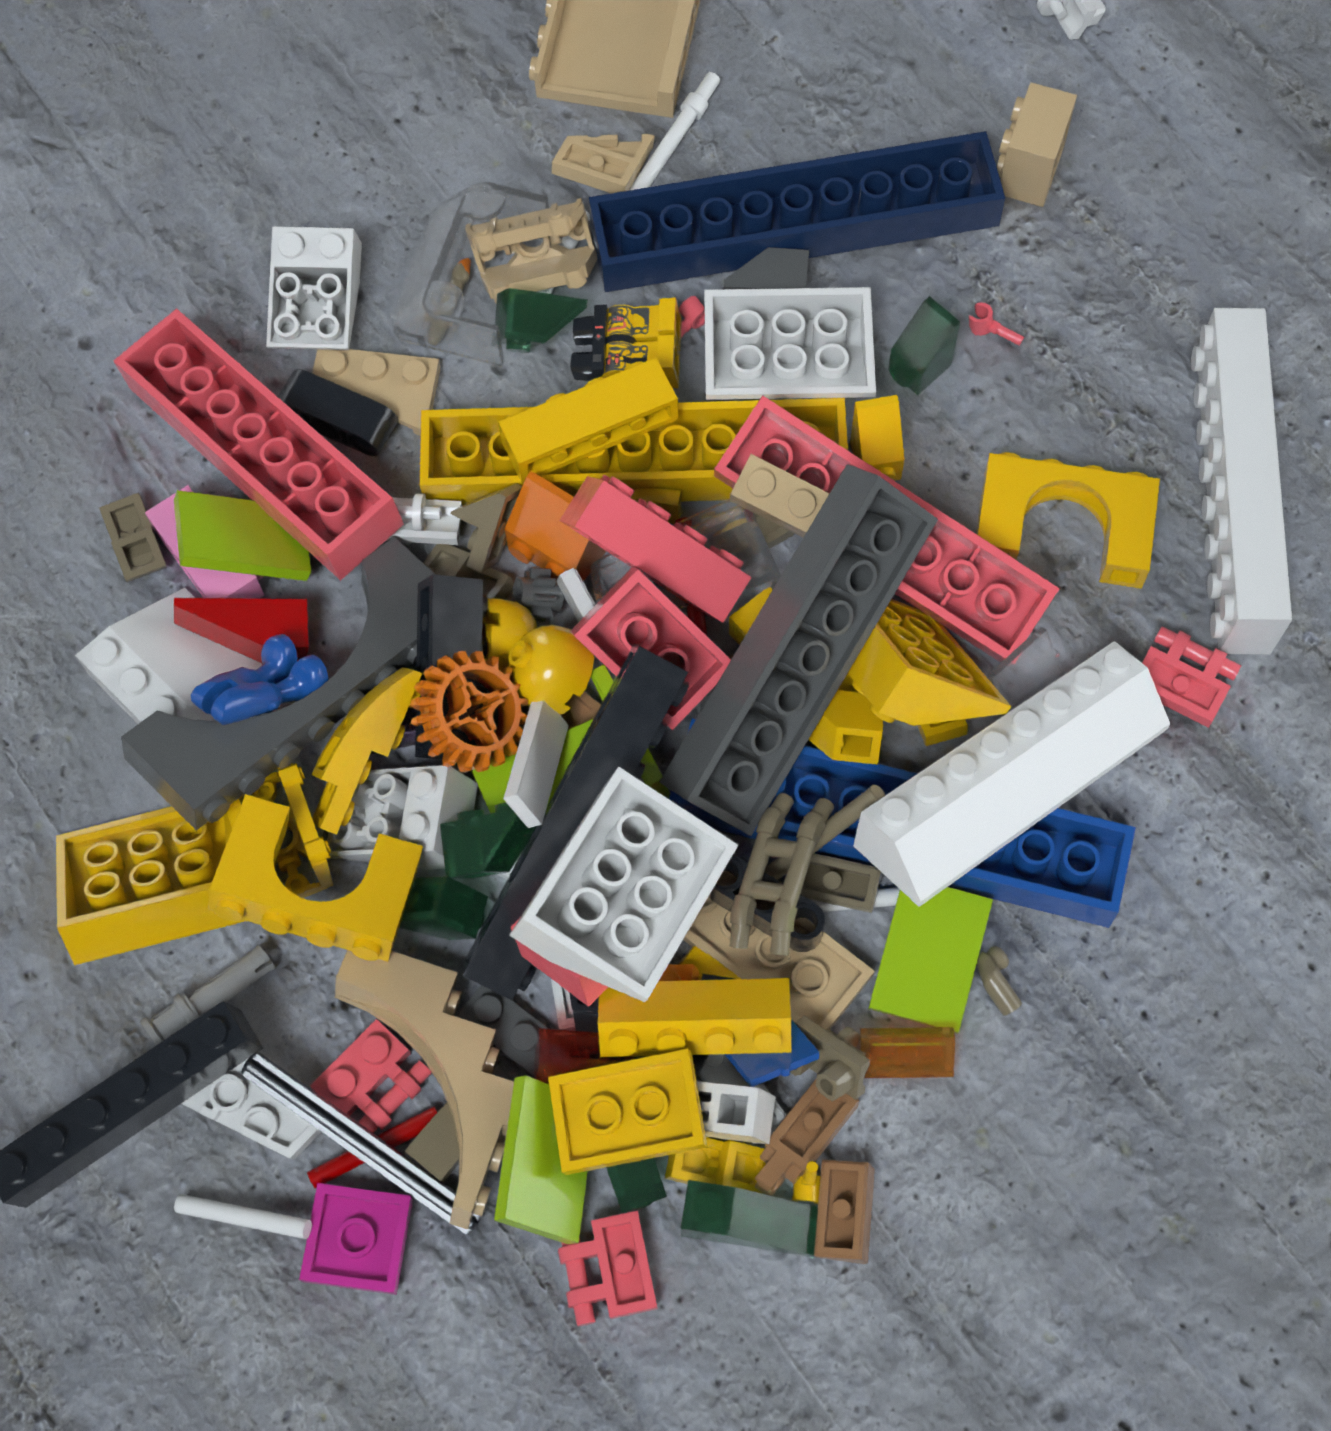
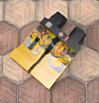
(627, 336)

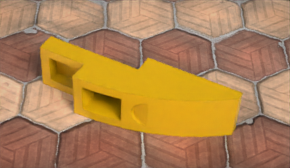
(368, 727)

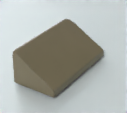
(842, 883)

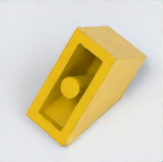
(878, 435)

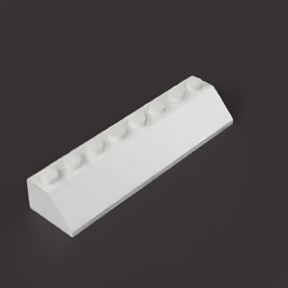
(1012, 774)

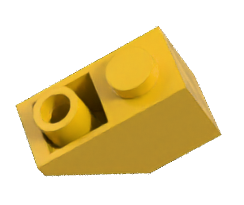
(849, 729)

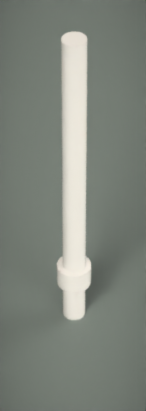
(691, 109)

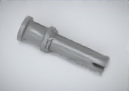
(218, 989)

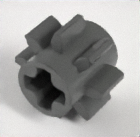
(538, 593)

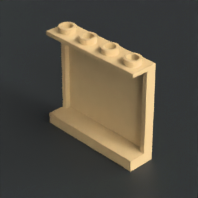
(614, 53)

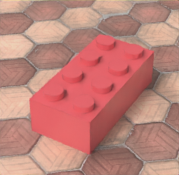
(663, 552)

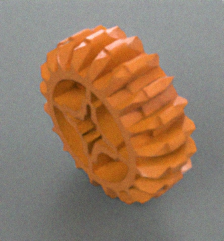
(461, 695)

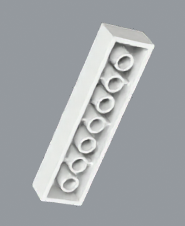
(1241, 483)

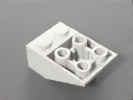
(313, 287)
(407, 807)

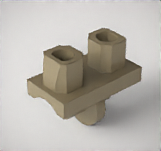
(840, 1062)

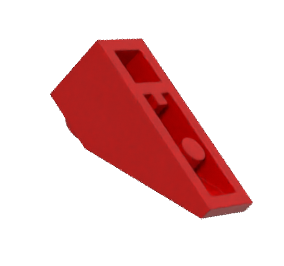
(245, 622)

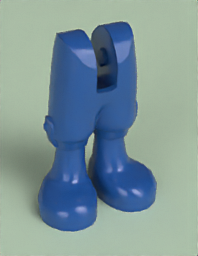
(253, 692)

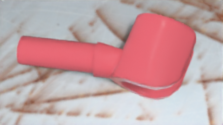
(693, 314)
(987, 324)

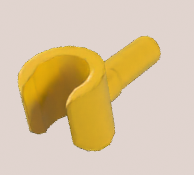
(808, 1186)

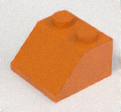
(539, 536)

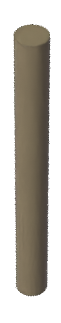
(834, 826)

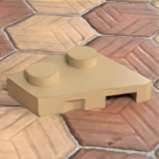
(602, 161)

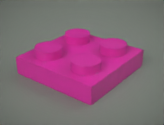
(356, 1239)

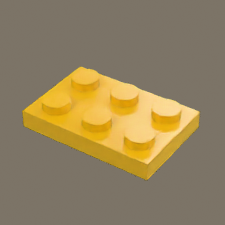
(627, 1112)

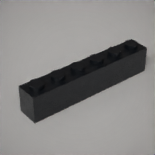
(125, 1104)

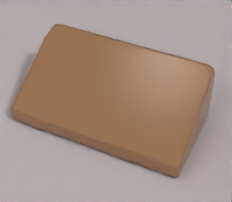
(844, 1211)

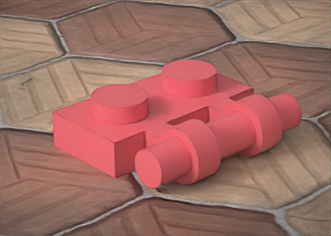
(1183, 686)
(363, 1069)
(623, 1269)

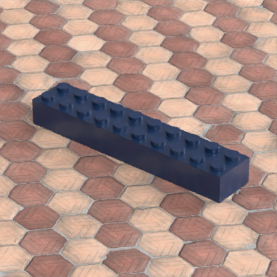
(803, 205)

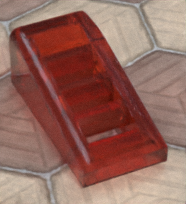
(557, 1046)

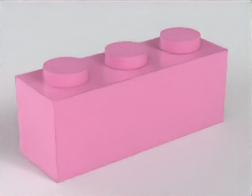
(208, 582)

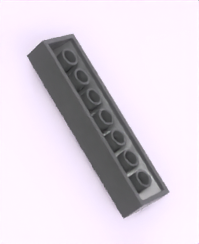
(799, 649)

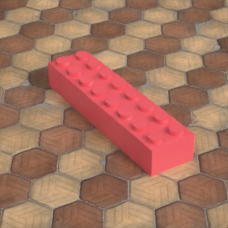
(260, 444)
(956, 573)

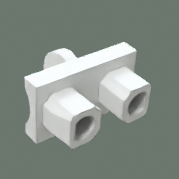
(1073, 14)
(427, 521)

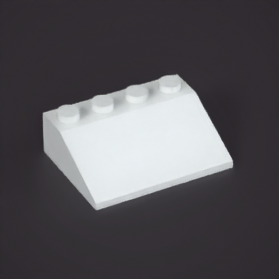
(789, 343)
(156, 664)
(625, 888)

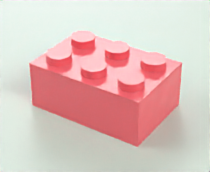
(643, 615)

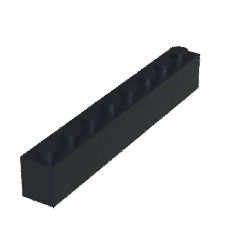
(616, 738)

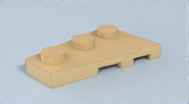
(395, 380)

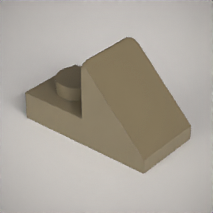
(490, 517)

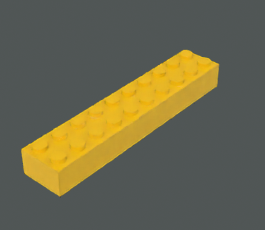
(467, 460)

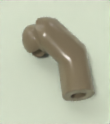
(994, 982)

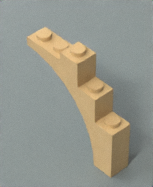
(422, 1007)

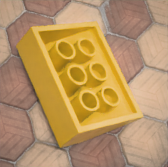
(920, 672)
(136, 883)

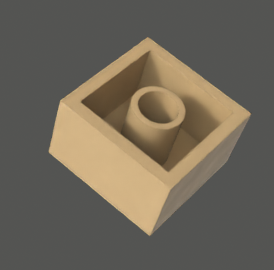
(1034, 143)

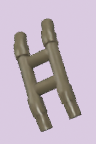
(785, 894)

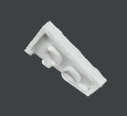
(253, 1113)

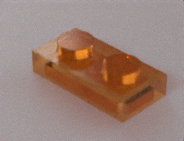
(909, 1052)

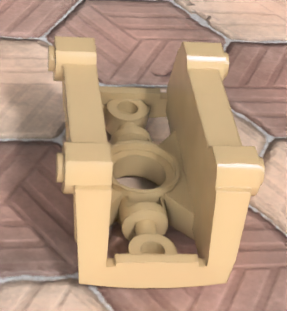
(537, 266)

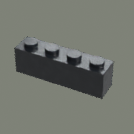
(448, 622)

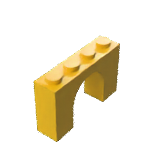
(1119, 501)
(359, 922)

